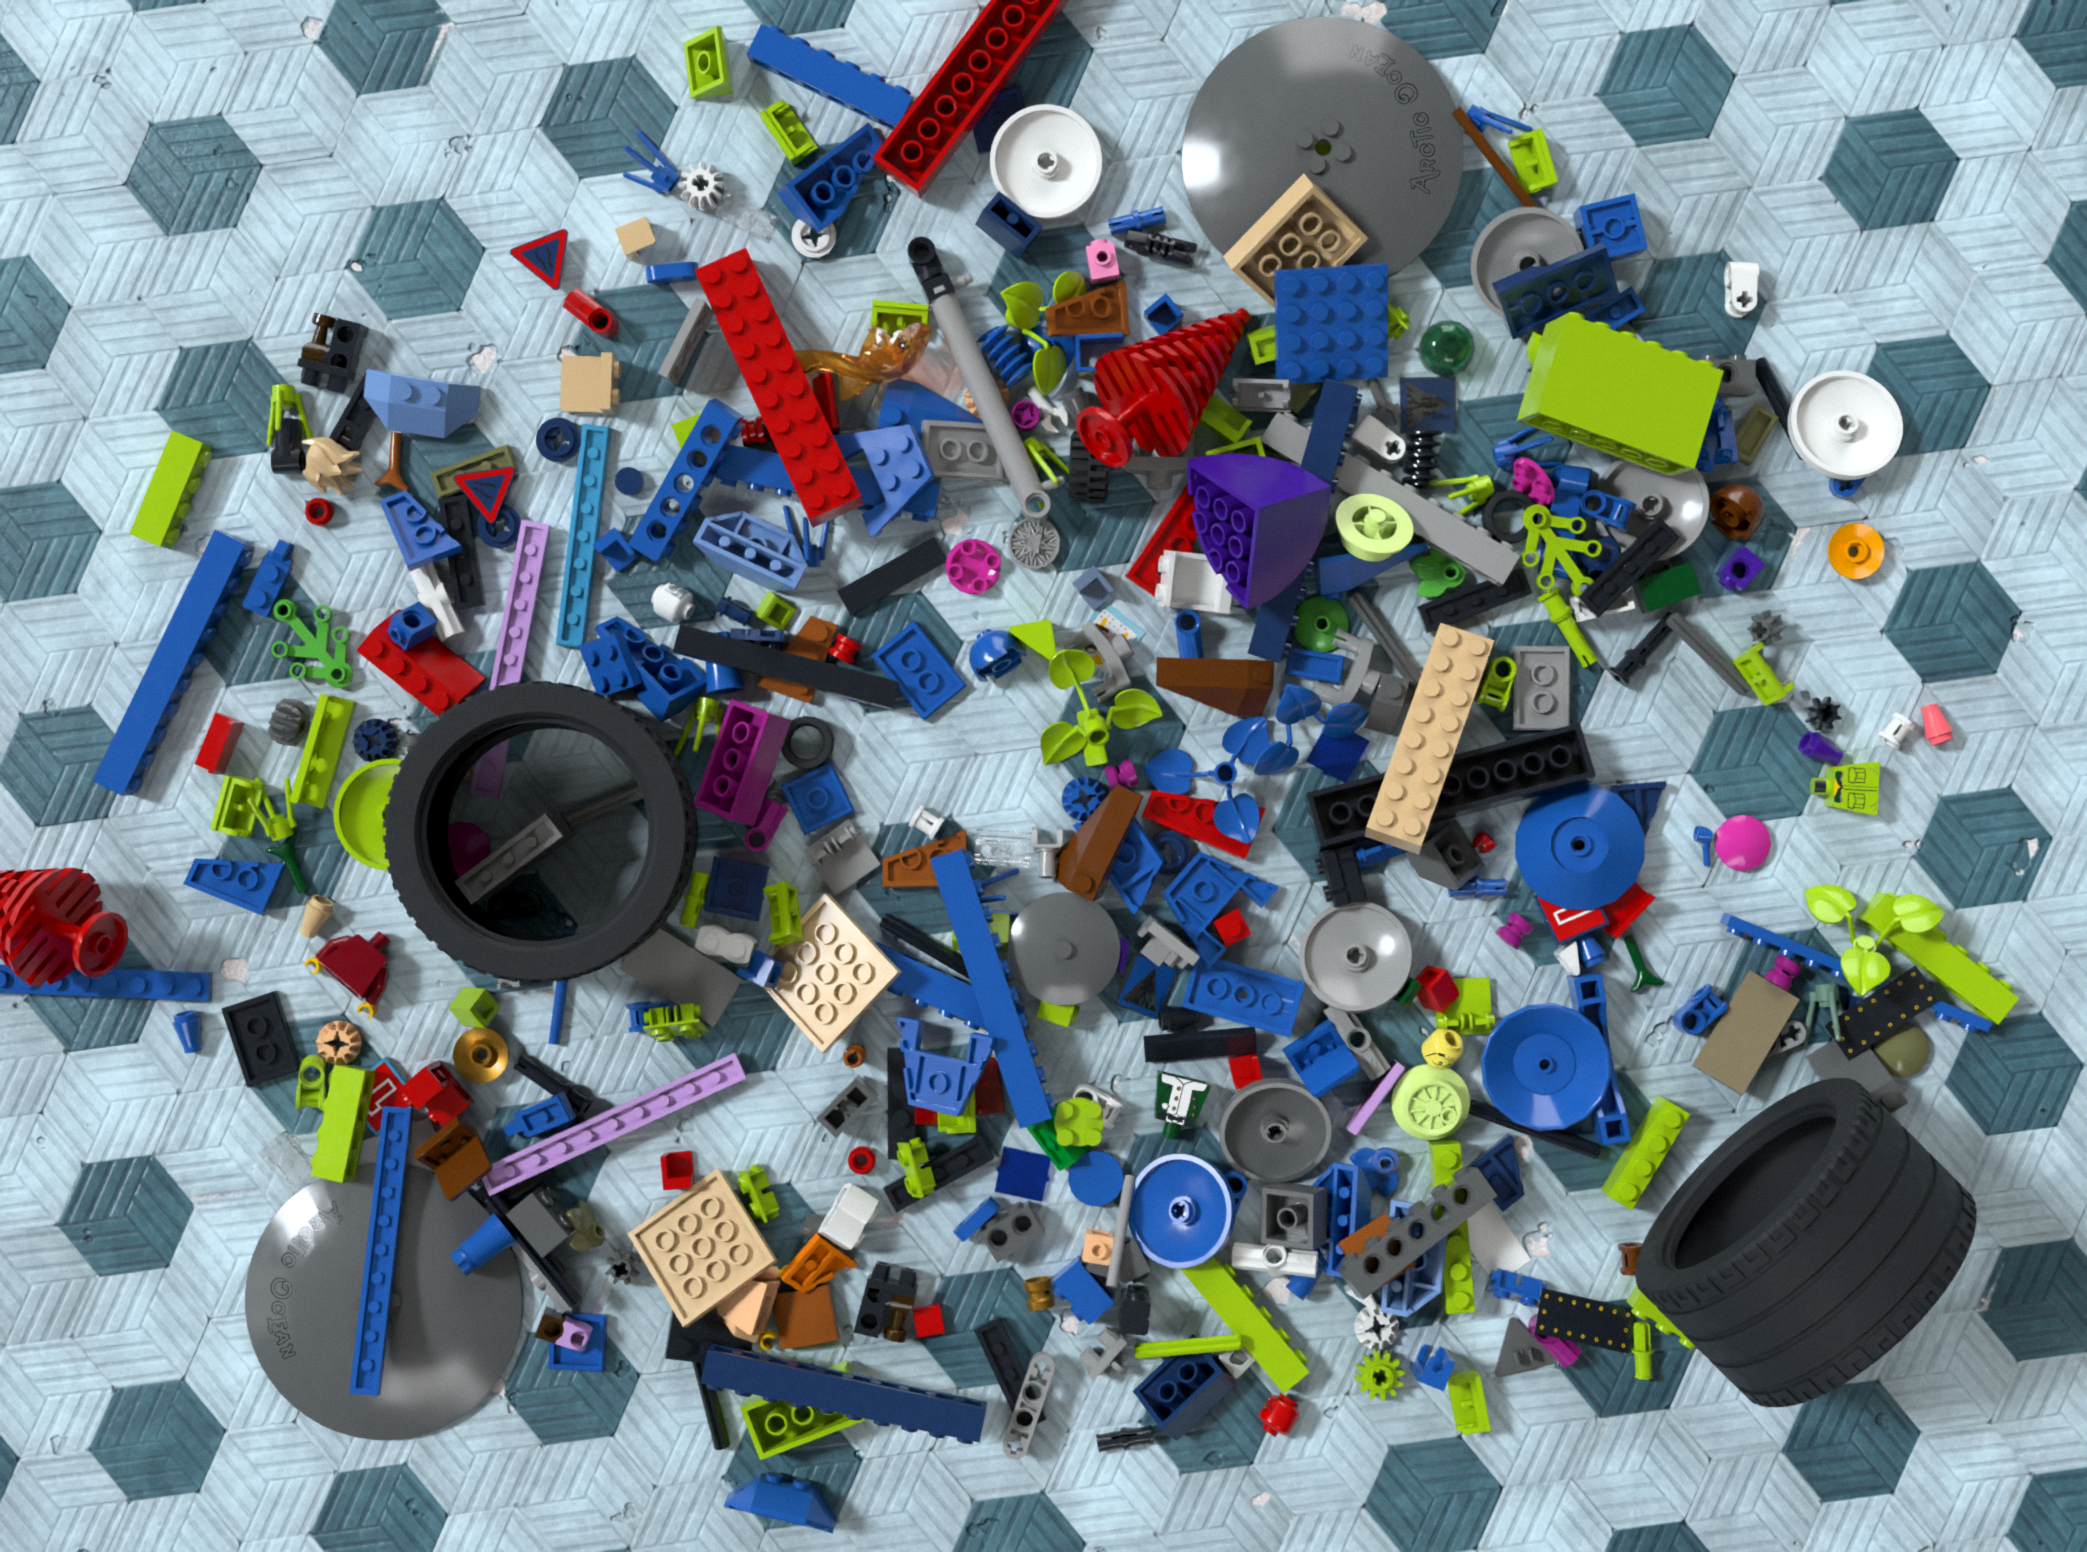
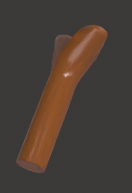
(393, 474)

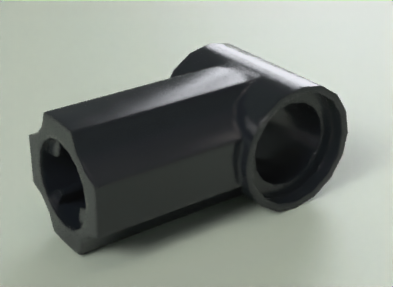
(288, 453)

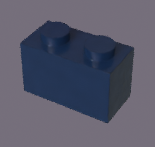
(1008, 225)

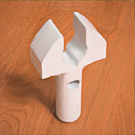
(1047, 410)

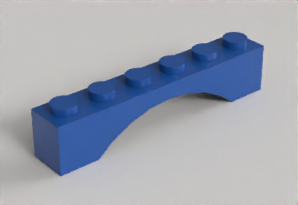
(1610, 1115)

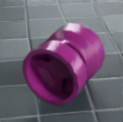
(1027, 412)
(1122, 775)
(1514, 930)
(1781, 979)

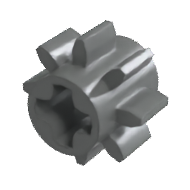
(1766, 627)
(615, 1267)

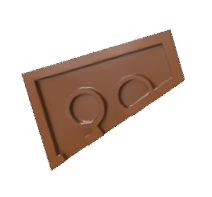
(1091, 313)
(810, 642)
(914, 867)

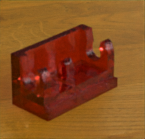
(989, 1090)

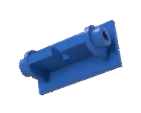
(1721, 438)
(1374, 851)
(1506, 1287)

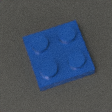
(610, 664)

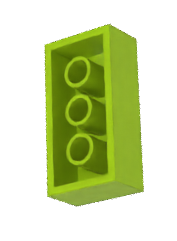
(783, 1427)

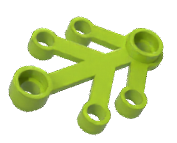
(1555, 546)

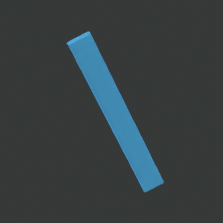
(582, 534)

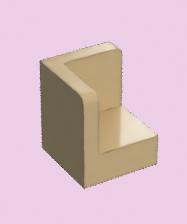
(635, 237)

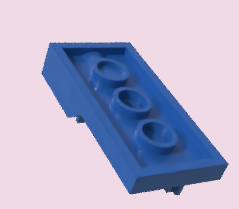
(1270, 999)

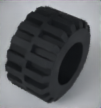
(1086, 474)

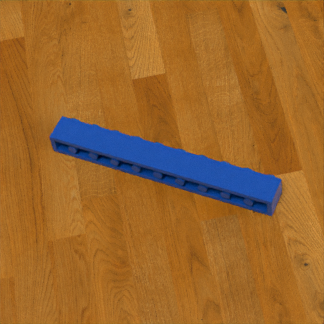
(173, 664)
(992, 988)

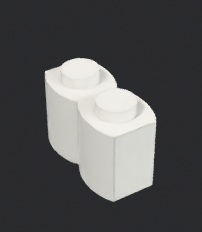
(733, 946)
(848, 1217)

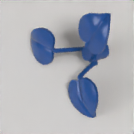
(1296, 705)
(1233, 817)

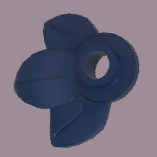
(1609, 553)

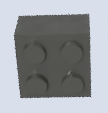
(1294, 1215)
(542, 1219)

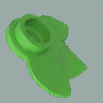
(1433, 570)

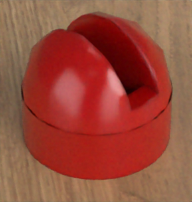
(1485, 840)

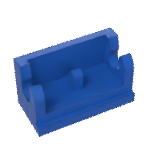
(1434, 1370)

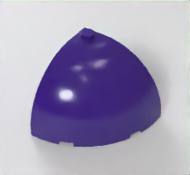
(1256, 521)

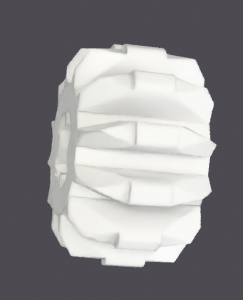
(699, 175)

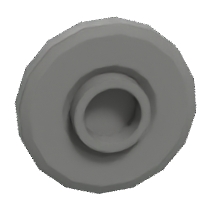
(1034, 544)

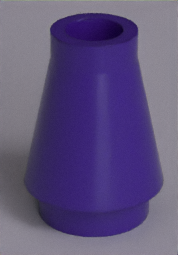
(1819, 748)

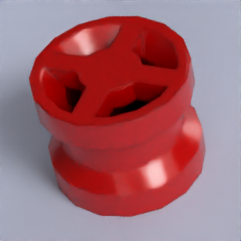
(753, 432)
(845, 649)

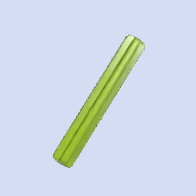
(1188, 1346)

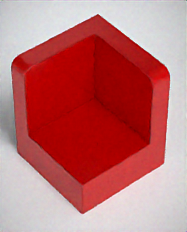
(1437, 989)
(1244, 1069)
(677, 1170)

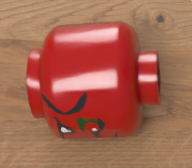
(1279, 1415)

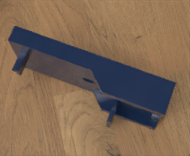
(1529, 296)

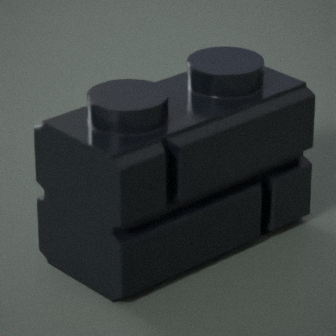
(1341, 875)
(1134, 1310)

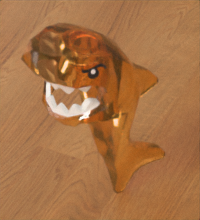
(877, 361)

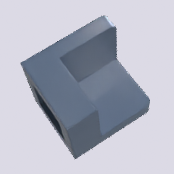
(1093, 588)

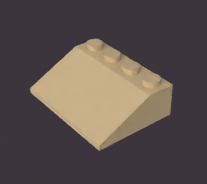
(1296, 232)

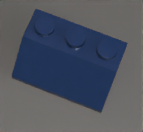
(1184, 1390)

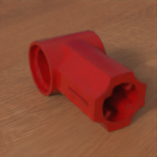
(590, 313)

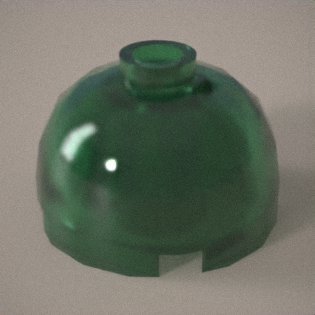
(1446, 348)

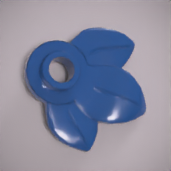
(1377, 1174)

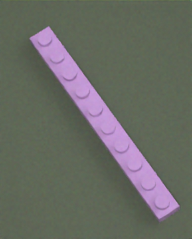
(513, 642)
(614, 1123)

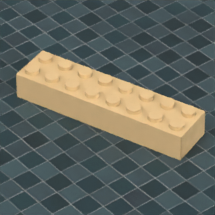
(1429, 738)

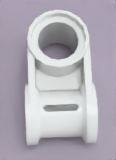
(1741, 283)
(1376, 437)
(1105, 1100)

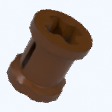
(1629, 1254)

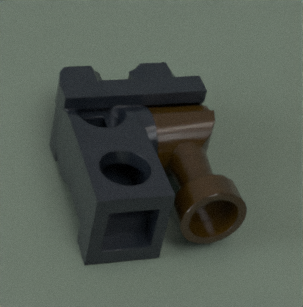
(337, 359)
(886, 1294)

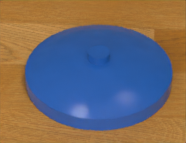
(1181, 1211)

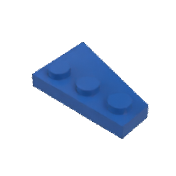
(416, 533)
(239, 883)

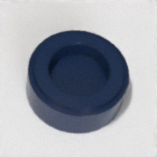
(629, 481)

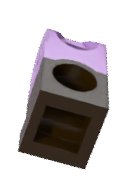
(563, 1330)

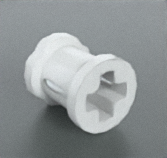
(1904, 725)
(926, 822)

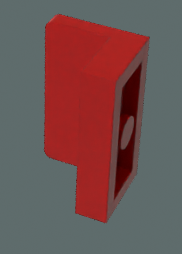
(219, 744)
(1626, 910)

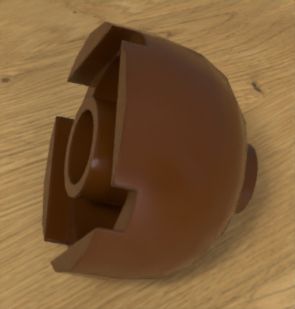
(1736, 510)

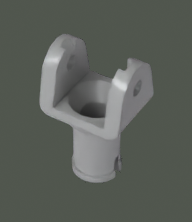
(1047, 853)

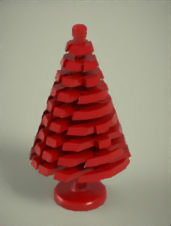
(1158, 389)
(57, 925)

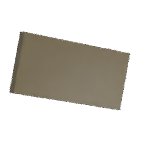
(1745, 1032)

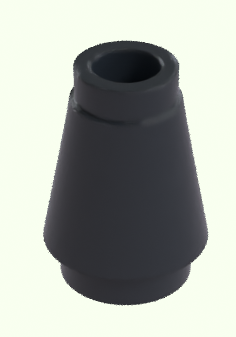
(1176, 1018)

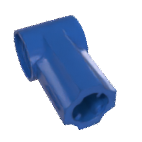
(1189, 640)

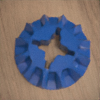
(1071, 793)

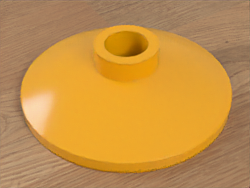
(1868, 547)

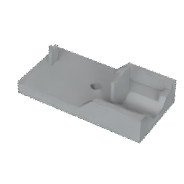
(1163, 942)

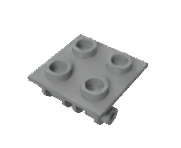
(841, 857)

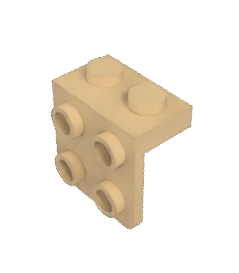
(590, 384)

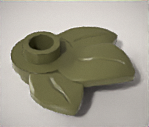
(588, 1230)

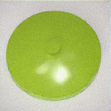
(361, 811)

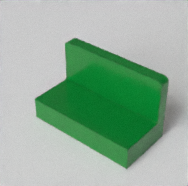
(1046, 1137)

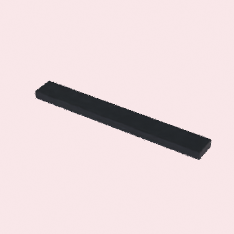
(785, 667)

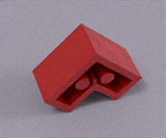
(438, 1092)

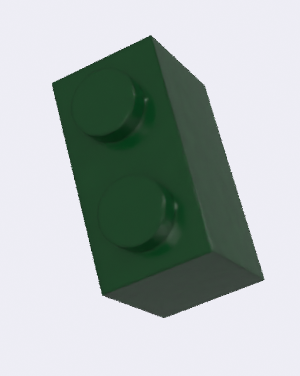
(1666, 587)

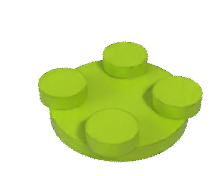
(1078, 1122)

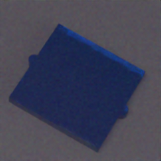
(1337, 756)
(1022, 1173)

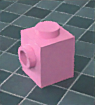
(1102, 261)

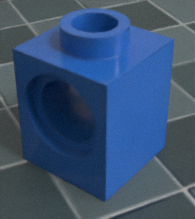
(411, 626)

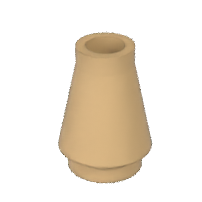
(316, 913)

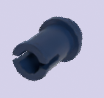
(734, 610)

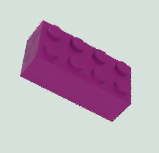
(742, 762)

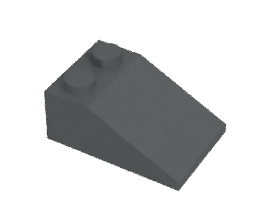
(1864, 1068)

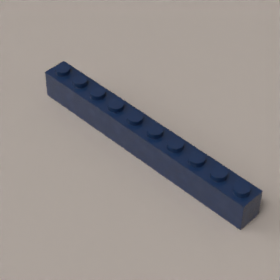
(1320, 458)
(844, 1393)

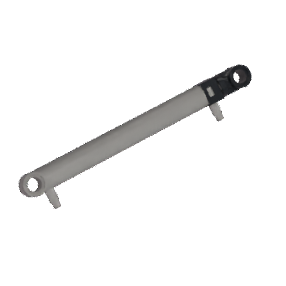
(941, 298)

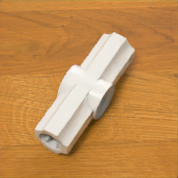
(438, 601)
(1293, 1261)

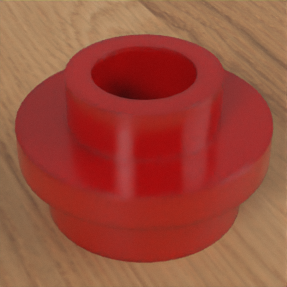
(311, 508)
(859, 1168)

